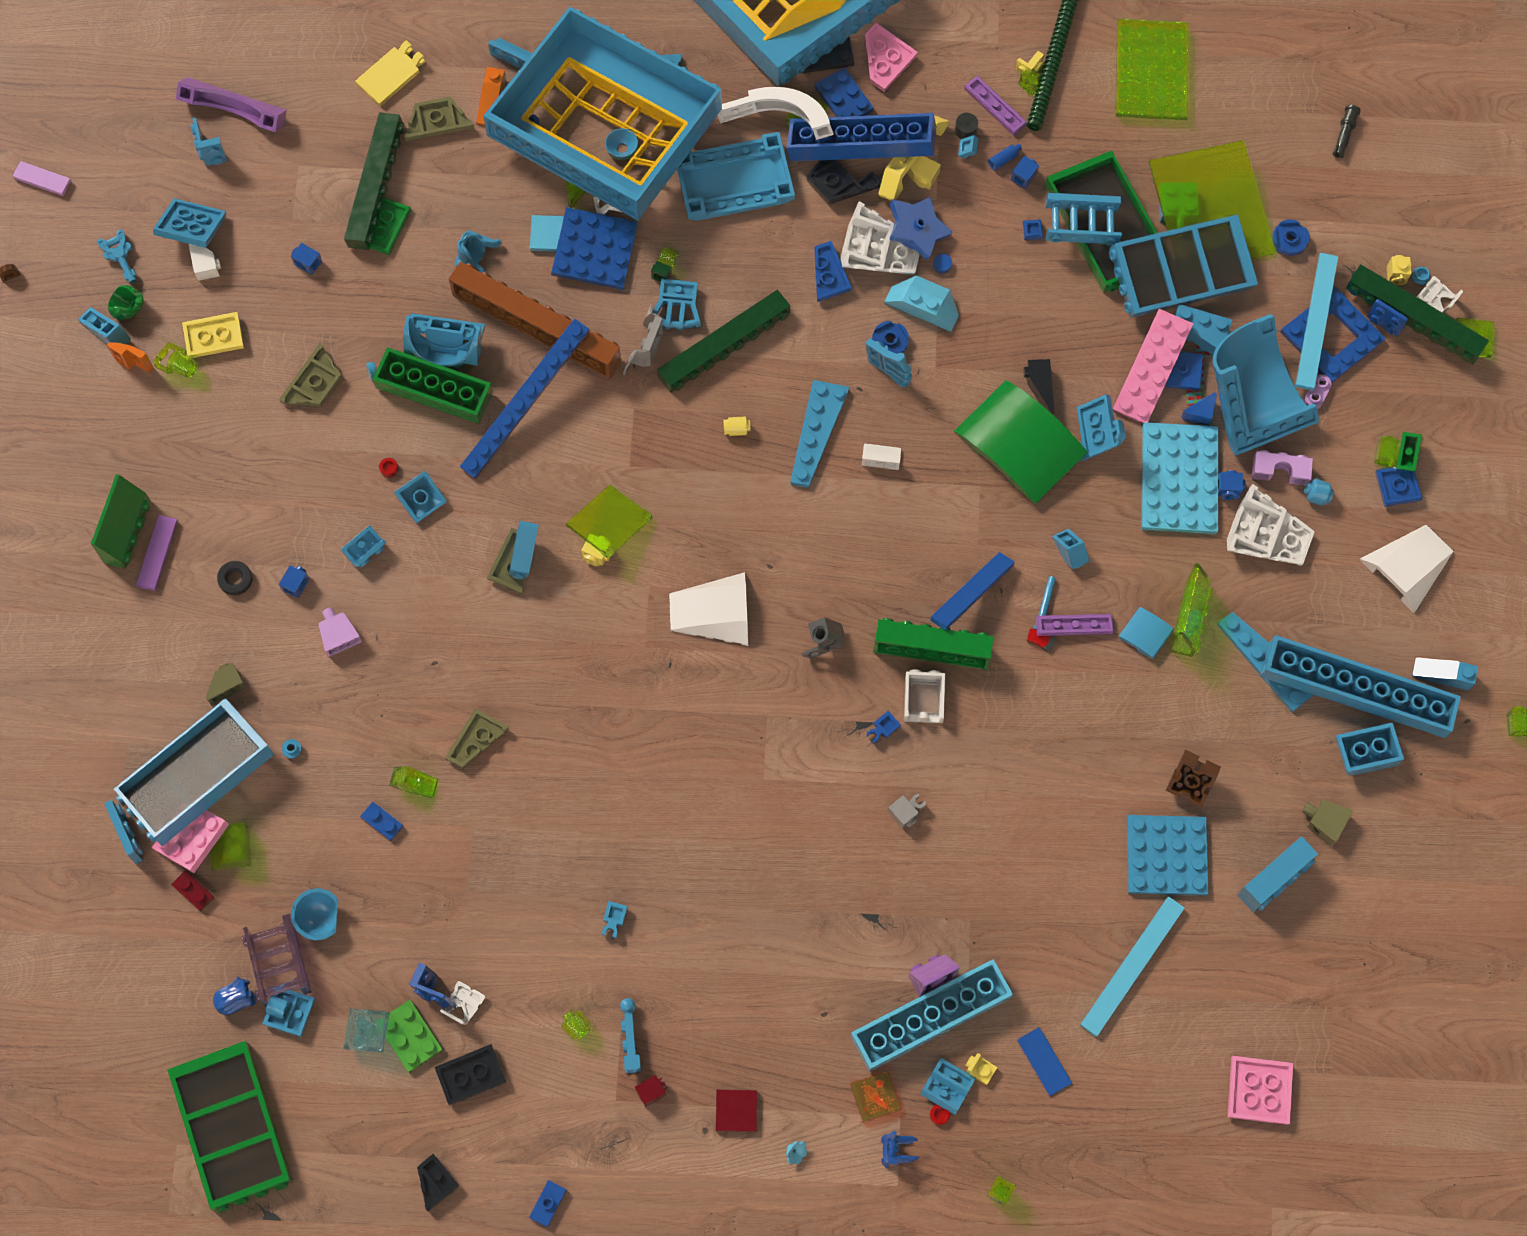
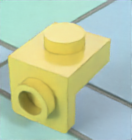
(1034, 64)

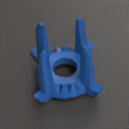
(890, 1149)

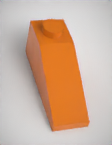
(492, 87)

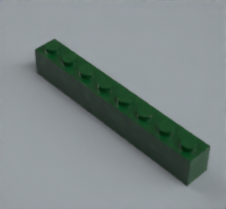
(374, 181)
(1420, 315)
(724, 341)

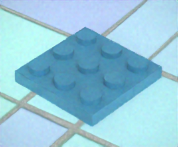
(189, 223)

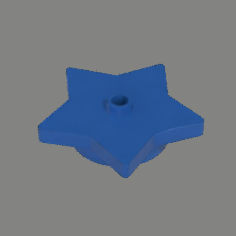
(917, 226)

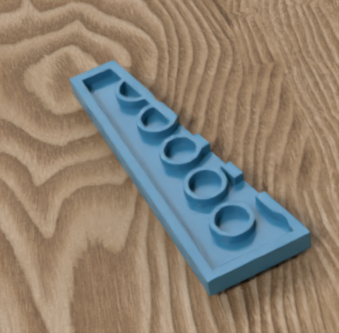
(820, 418)

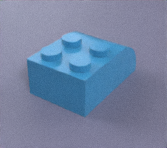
(1369, 749)

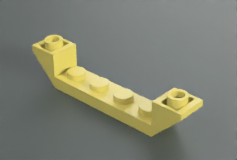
(892, 179)

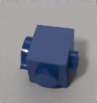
(1230, 485)

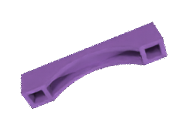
(204, 94)

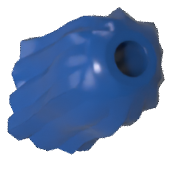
(234, 997)

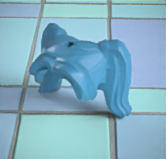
(472, 248)

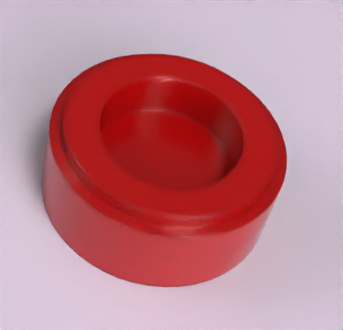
(388, 467)
(939, 1115)

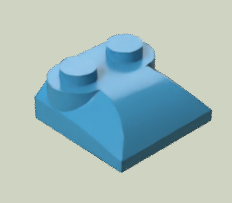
(420, 496)

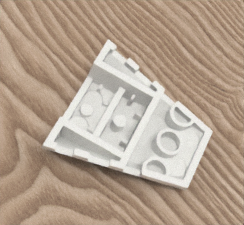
(869, 245)
(1268, 530)
(1411, 563)
(712, 610)

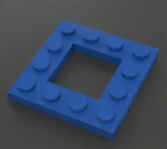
(1367, 336)

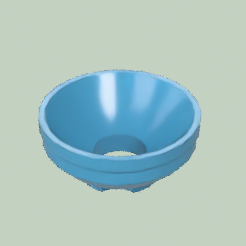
(618, 137)

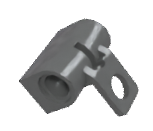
(827, 634)

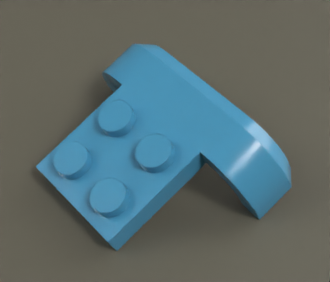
(1098, 426)

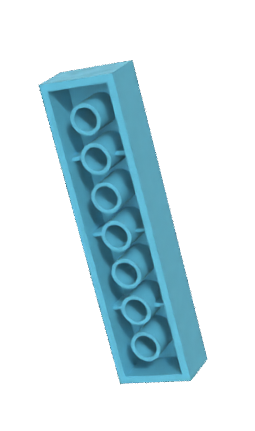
(931, 1015)

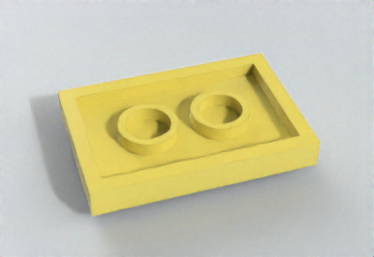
(213, 335)

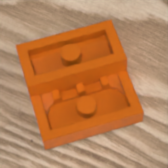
(129, 355)

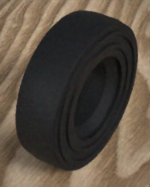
(234, 566)

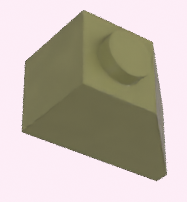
(224, 683)

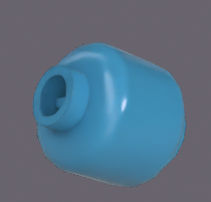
(1319, 492)

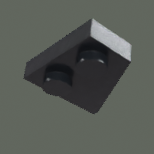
(435, 1182)

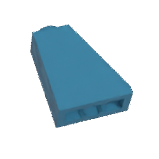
(523, 549)

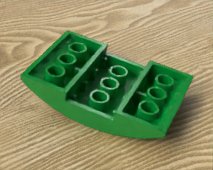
(1022, 440)

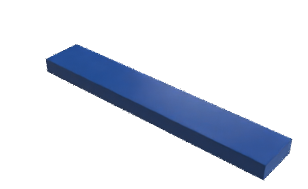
(972, 591)

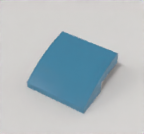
(1146, 633)
(947, 1086)

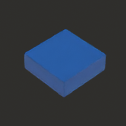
(1032, 229)

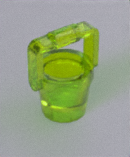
(177, 362)

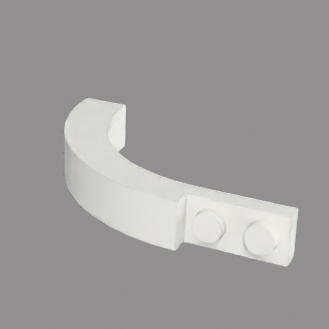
(783, 100)

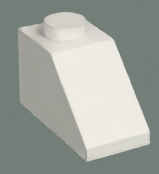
(204, 263)

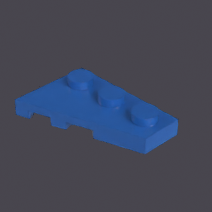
(830, 275)

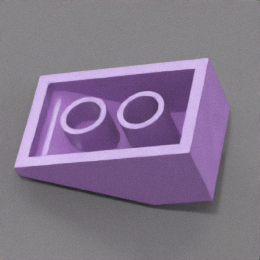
(933, 974)

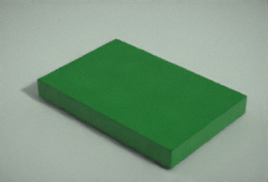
(390, 225)

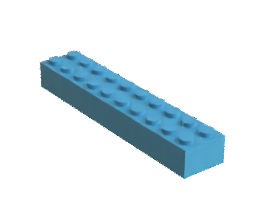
(1360, 686)

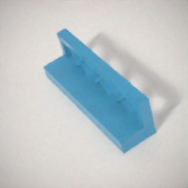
(508, 52)

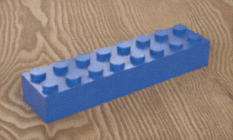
(865, 137)

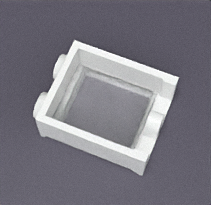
(924, 696)

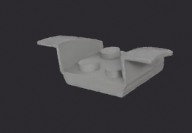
(650, 344)

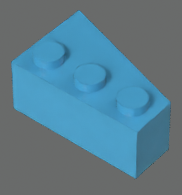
(1207, 328)

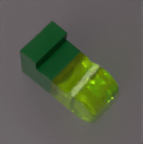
(664, 264)

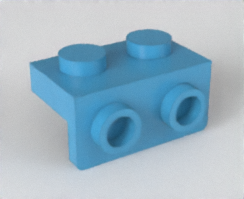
(363, 546)

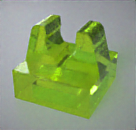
(1029, 81)

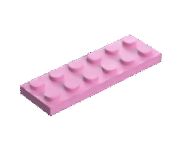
(1152, 366)

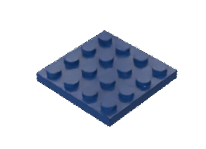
(594, 248)

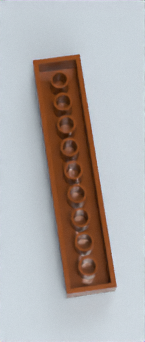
(531, 317)

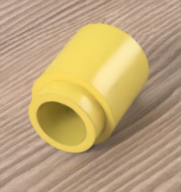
(736, 426)

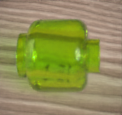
(575, 1024)

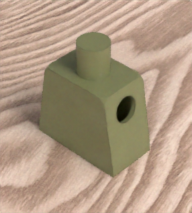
(1327, 820)

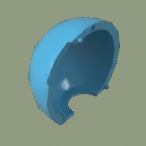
(315, 914)

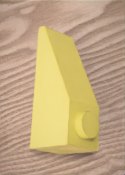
(924, 172)

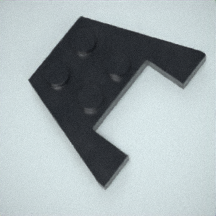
(836, 184)

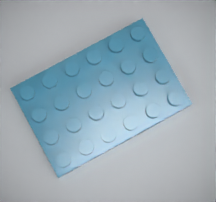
(1179, 478)

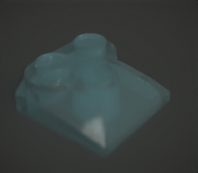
(366, 1030)

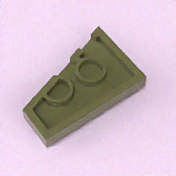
(500, 570)

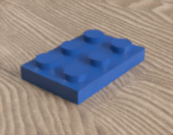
(843, 95)

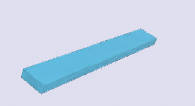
(1316, 321)
(1132, 966)

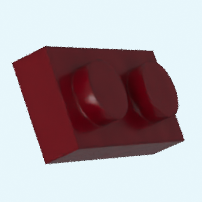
(192, 891)

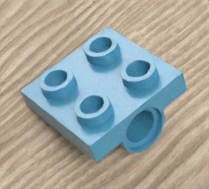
(289, 1012)

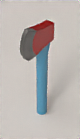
(1044, 642)

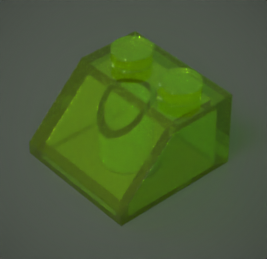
(232, 848)

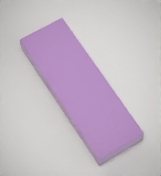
(41, 178)

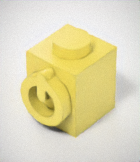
(1399, 270)
(592, 555)

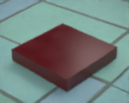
(736, 1110)

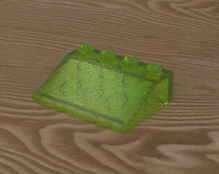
(1191, 613)

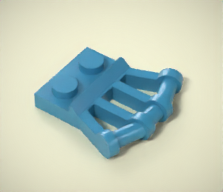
(682, 294)
(888, 362)

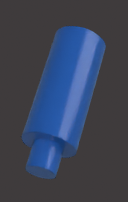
(1004, 156)

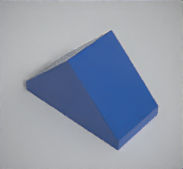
(1201, 411)

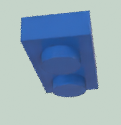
(381, 821)

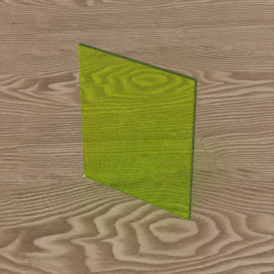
(1213, 186)

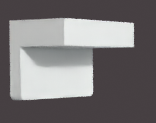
(881, 456)

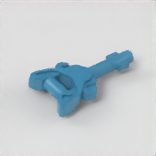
(118, 253)

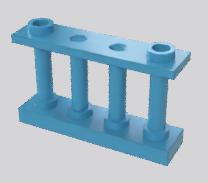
(1082, 202)

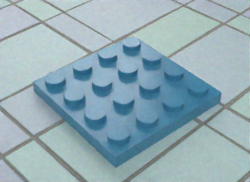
(1167, 855)

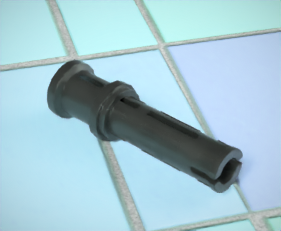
(1348, 124)

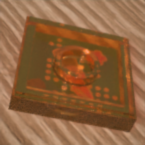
(875, 1096)

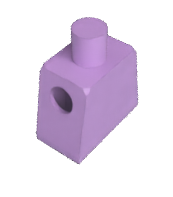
(337, 632)

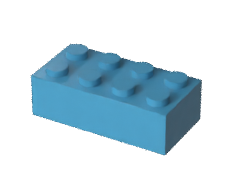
(1275, 876)

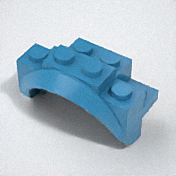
(443, 340)

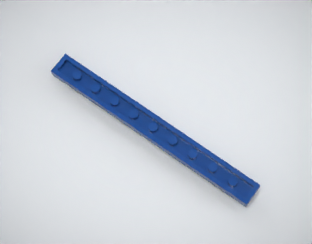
(525, 398)

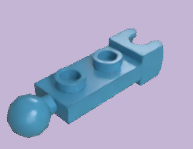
(631, 1061)

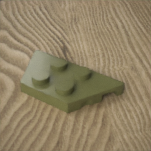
(436, 118)
(313, 381)

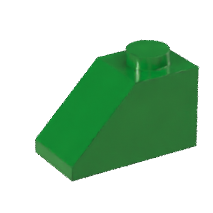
(1410, 451)

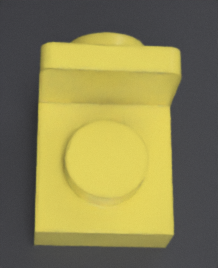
(980, 1068)

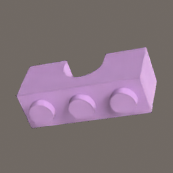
(1298, 467)

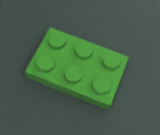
(411, 1037)

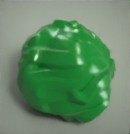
(125, 302)

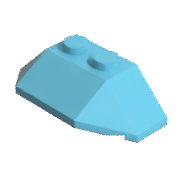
(924, 301)

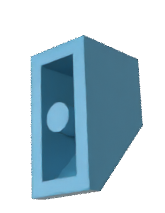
(1071, 548)

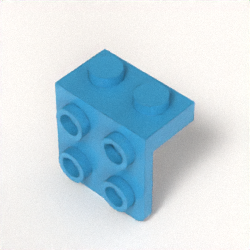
(208, 150)

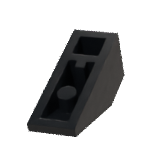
(1040, 381)

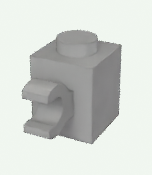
(905, 811)

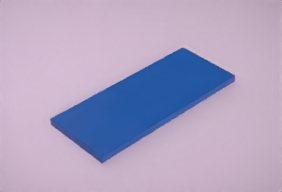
(1044, 1061)

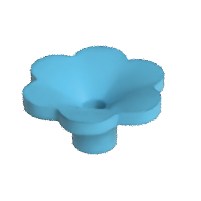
(796, 1152)

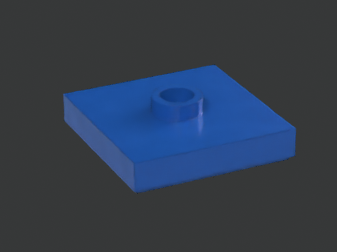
(1186, 372)
(1398, 486)

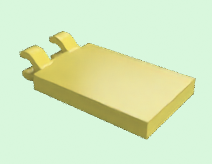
(390, 73)

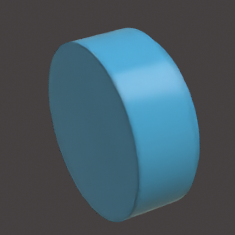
(371, 369)

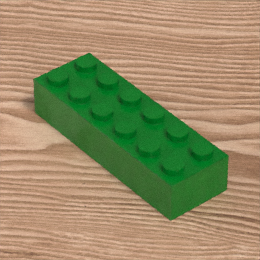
(432, 385)
(933, 644)

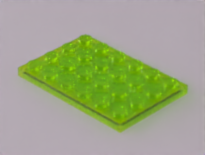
(1152, 69)

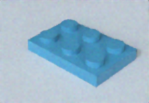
(124, 831)

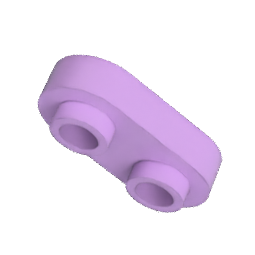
(1320, 391)

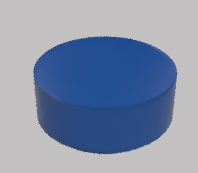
(942, 263)

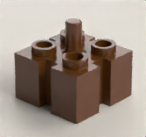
(1193, 778)

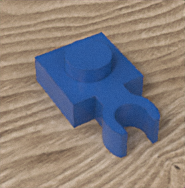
(884, 726)

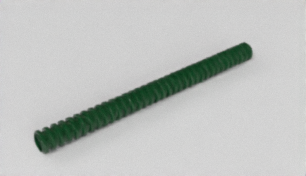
(1051, 64)

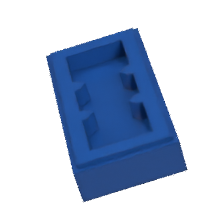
(547, 1203)

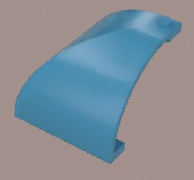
(1256, 388)

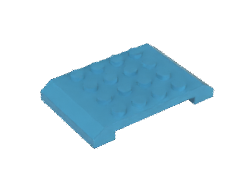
(735, 178)

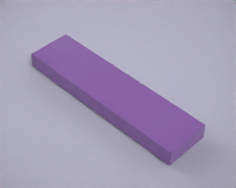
(995, 105)
(157, 553)
(1074, 624)

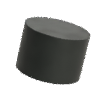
(966, 125)

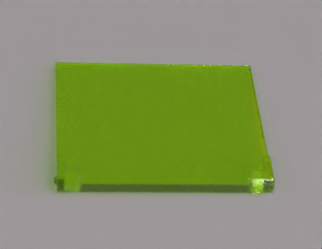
(609, 521)

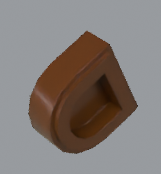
(8, 272)

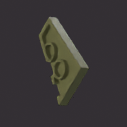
(475, 738)

